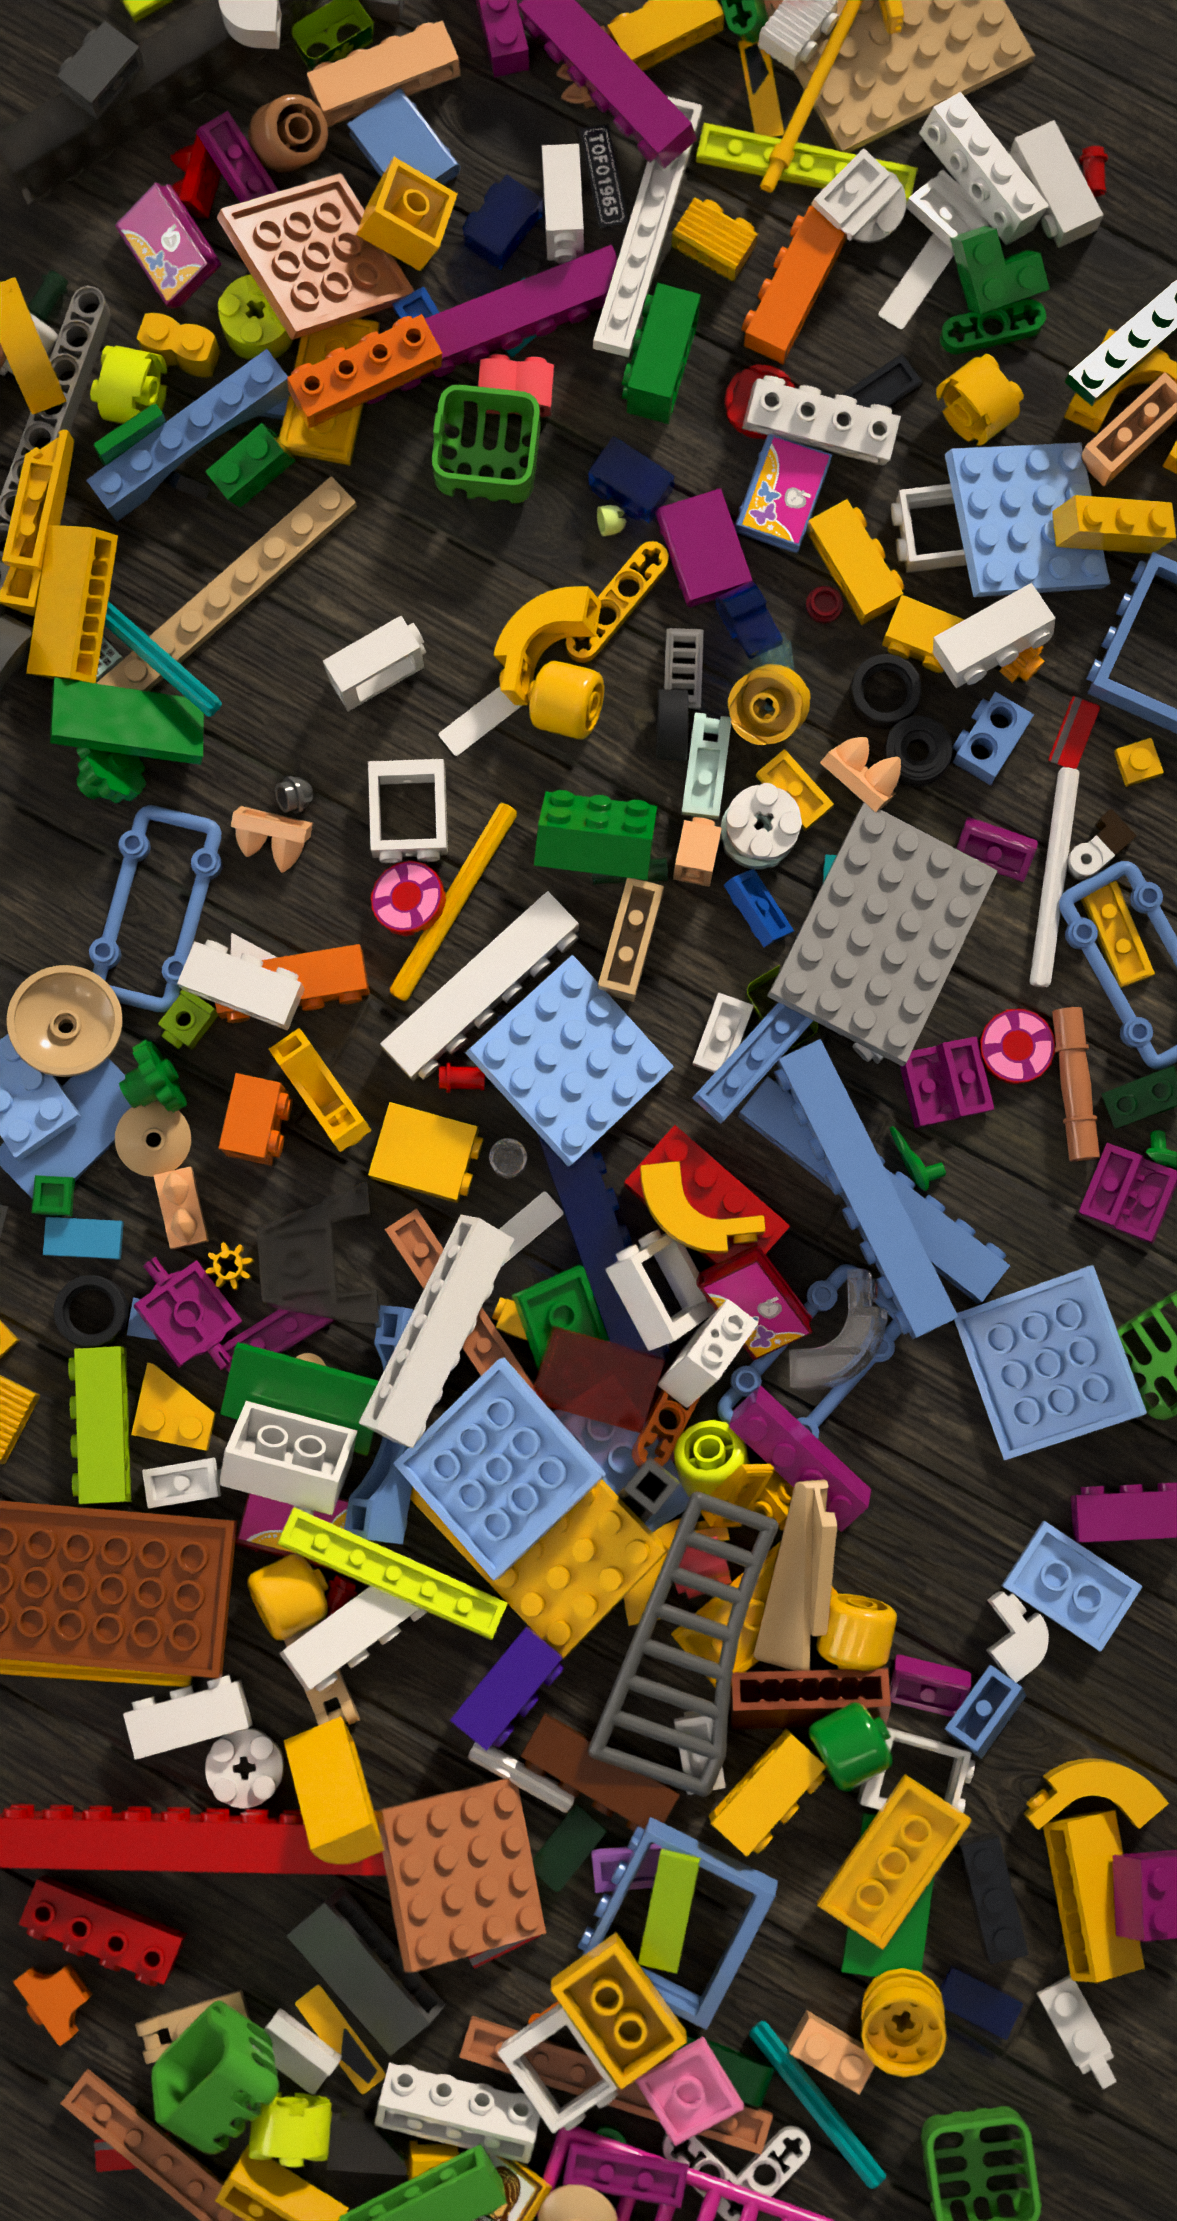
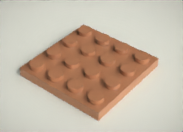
(309, 257)
(460, 1873)

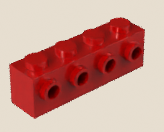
(102, 1930)

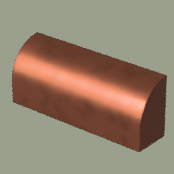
(804, 1697)

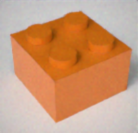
(255, 1119)

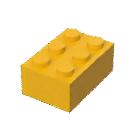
(768, 1793)
(618, 2010)

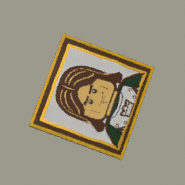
(522, 2189)

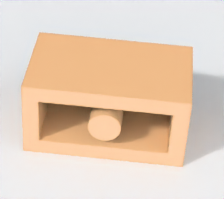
(697, 851)
(831, 2052)

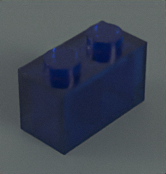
(502, 221)
(630, 480)

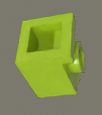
(201, 1019)

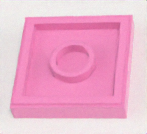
(689, 2091)

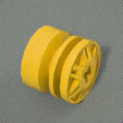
(909, 2041)

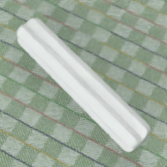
(518, 1774)

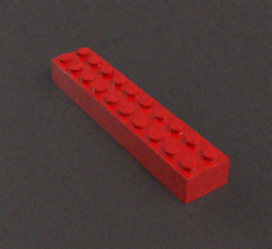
(165, 1841)

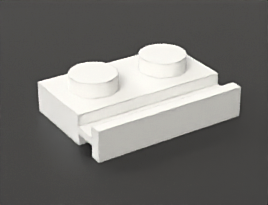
(856, 194)
(946, 208)

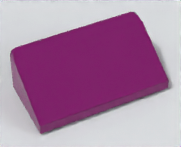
(997, 848)
(928, 1685)

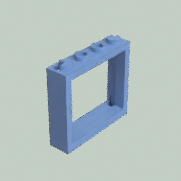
(1129, 606)
(681, 2001)

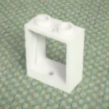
(563, 202)
(905, 547)
(375, 662)
(406, 773)
(641, 1297)
(707, 1353)
(961, 1770)
(513, 2055)

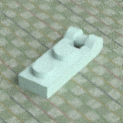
(706, 767)

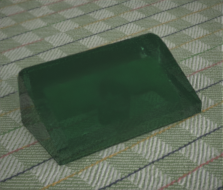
(567, 1848)

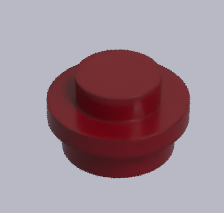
(824, 604)

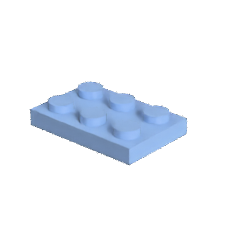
(31, 1104)
(1071, 1586)

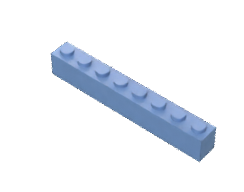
(866, 1190)
(948, 1243)

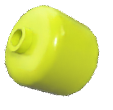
(708, 1456)

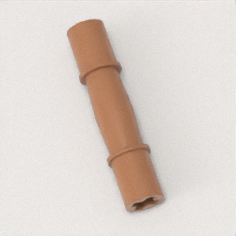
(1075, 1084)

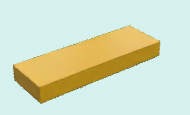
(1118, 935)

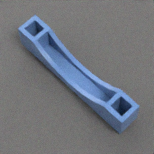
(143, 467)
(382, 1500)

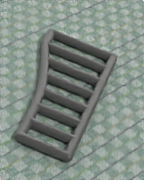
(721, 1671)

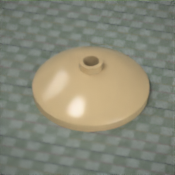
(60, 997)

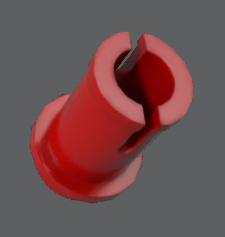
(1093, 164)
(460, 1078)
(339, 1593)

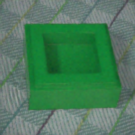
(53, 1195)

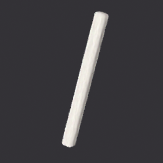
(1054, 877)

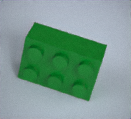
(661, 352)
(595, 835)

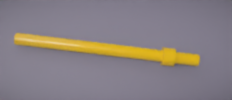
(783, 153)

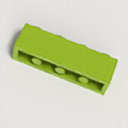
(101, 1425)

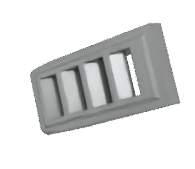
(691, 637)

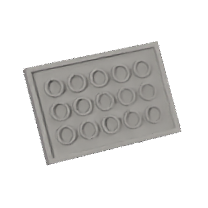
(882, 934)

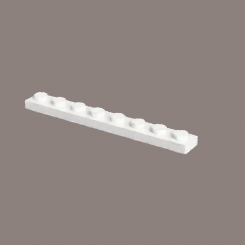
(642, 247)

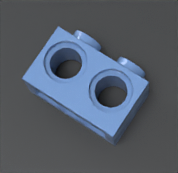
(996, 740)

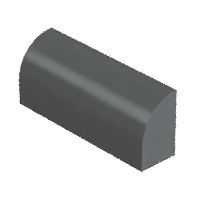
(366, 1970)

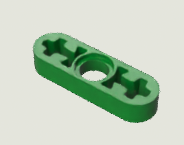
(1020, 330)

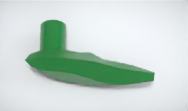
(1159, 1152)
(919, 1173)

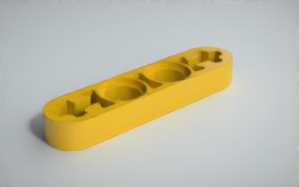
(622, 605)

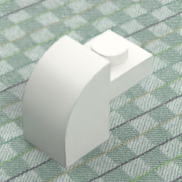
(253, 22)
(1025, 1643)

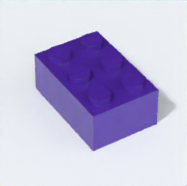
(508, 1689)

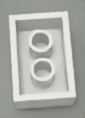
(288, 1457)

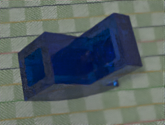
(749, 619)

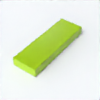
(669, 1910)

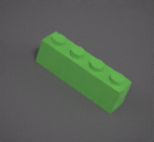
(449, 2192)

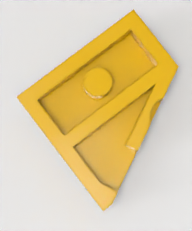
(171, 1412)

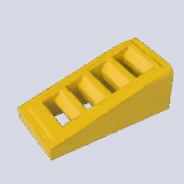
(740, 1489)

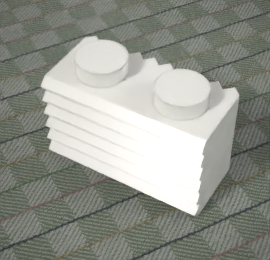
(795, 28)

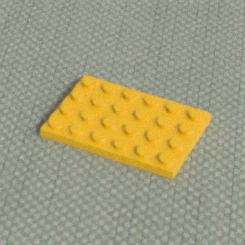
(574, 1569)

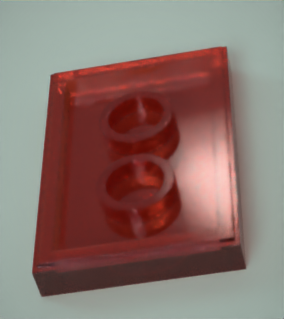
(597, 1379)

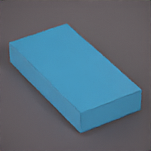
(83, 1238)

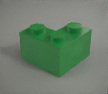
(989, 277)

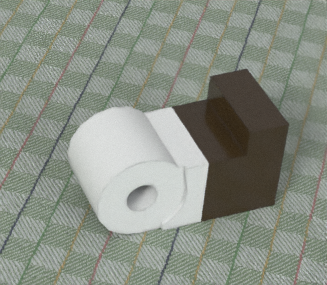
(1091, 857)

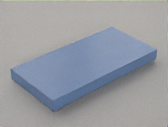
(83, 1143)

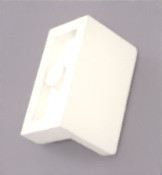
(300, 2052)

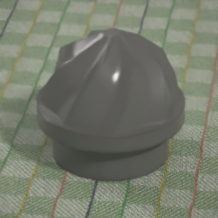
(293, 794)

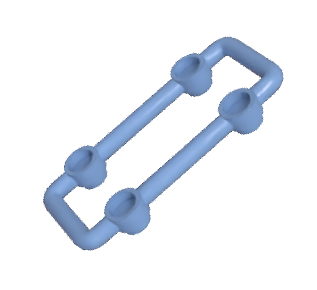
(135, 848)
(1082, 934)
(820, 1297)

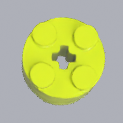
(242, 329)
(128, 383)
(292, 2130)

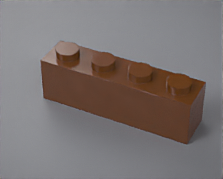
(565, 1755)

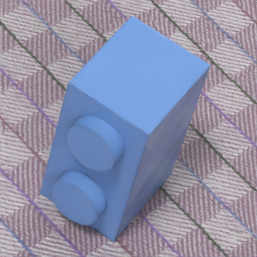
(985, 1711)

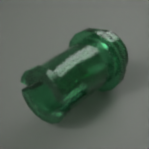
(48, 294)

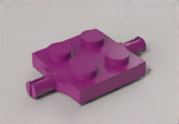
(187, 1313)

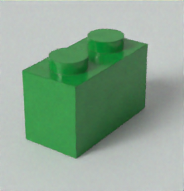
(250, 465)

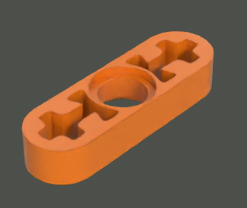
(646, 1437)

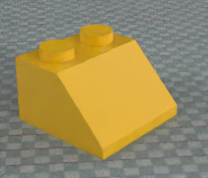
(407, 214)

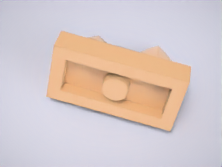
(871, 785)
(287, 834)
(181, 1208)

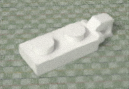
(1078, 2029)

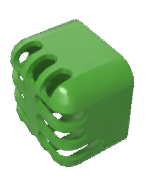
(452, 413)
(1161, 1363)
(203, 2106)
(1025, 2201)

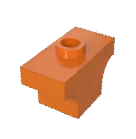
(54, 1999)

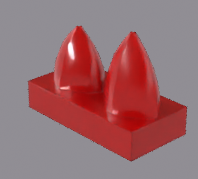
(200, 181)

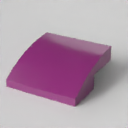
(946, 1082)
(1129, 1193)

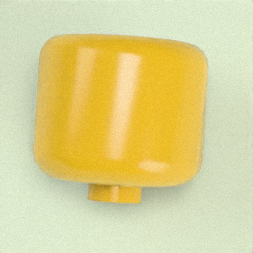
(566, 699)
(289, 1596)
(858, 1633)

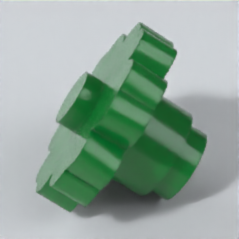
(110, 775)
(152, 1080)

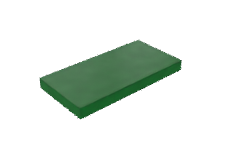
(126, 721)
(299, 1389)
(905, 1946)

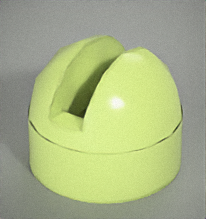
(609, 519)

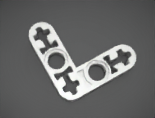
(745, 2176)

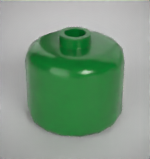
(852, 1745)

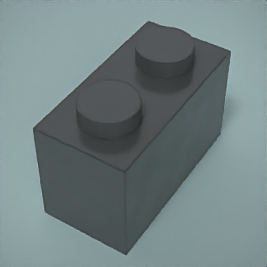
(100, 69)

